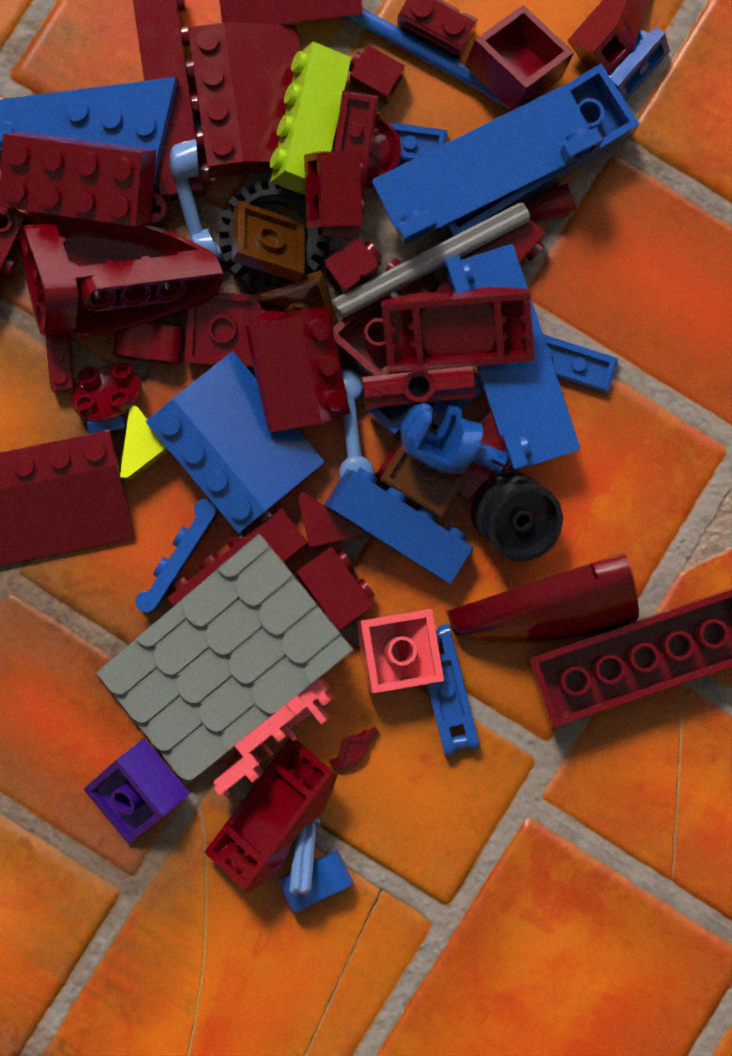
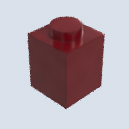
(375, 73)

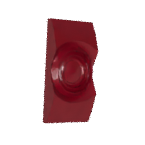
(458, 329)
(272, 815)

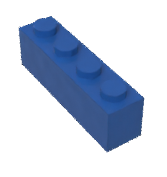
(398, 525)

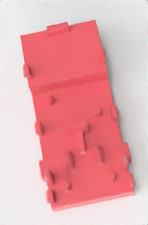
(277, 726)

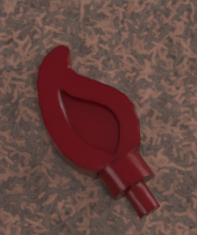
(353, 748)

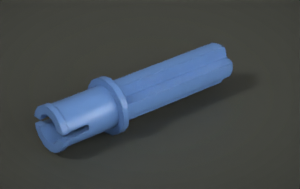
(303, 859)

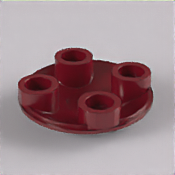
(105, 391)

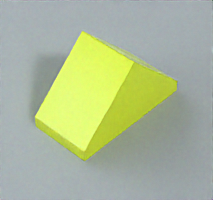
(141, 445)

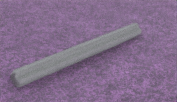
(431, 259)

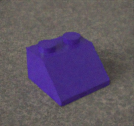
(136, 790)

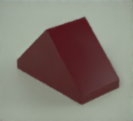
(324, 525)

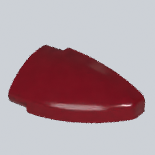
(111, 274)
(554, 608)

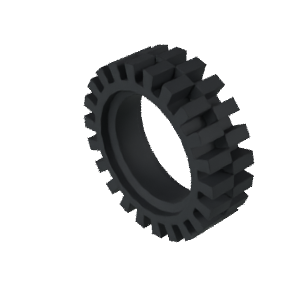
(263, 195)

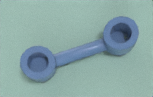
(184, 165)
(354, 390)

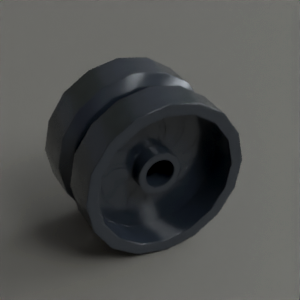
(517, 515)

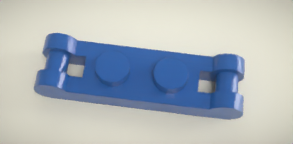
(170, 569)
(451, 701)

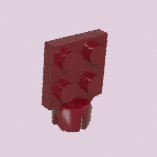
(219, 325)

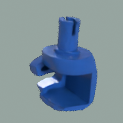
(451, 445)

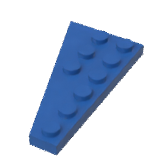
(113, 114)

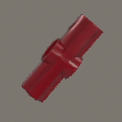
(443, 386)

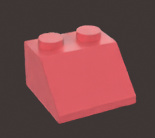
(399, 651)

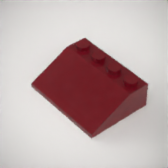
(241, 91)
(62, 498)

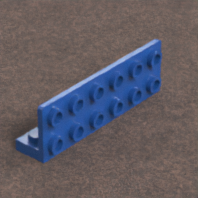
(486, 164)
(522, 394)

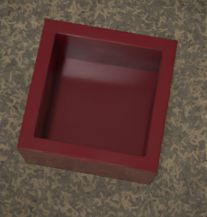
(518, 58)

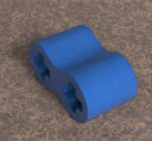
(328, 878)

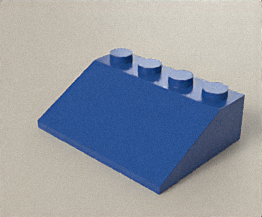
(225, 445)

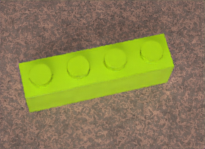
(310, 113)

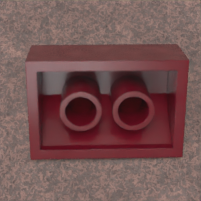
(297, 369)

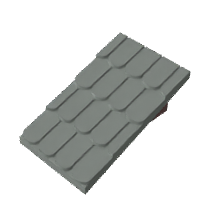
(224, 659)

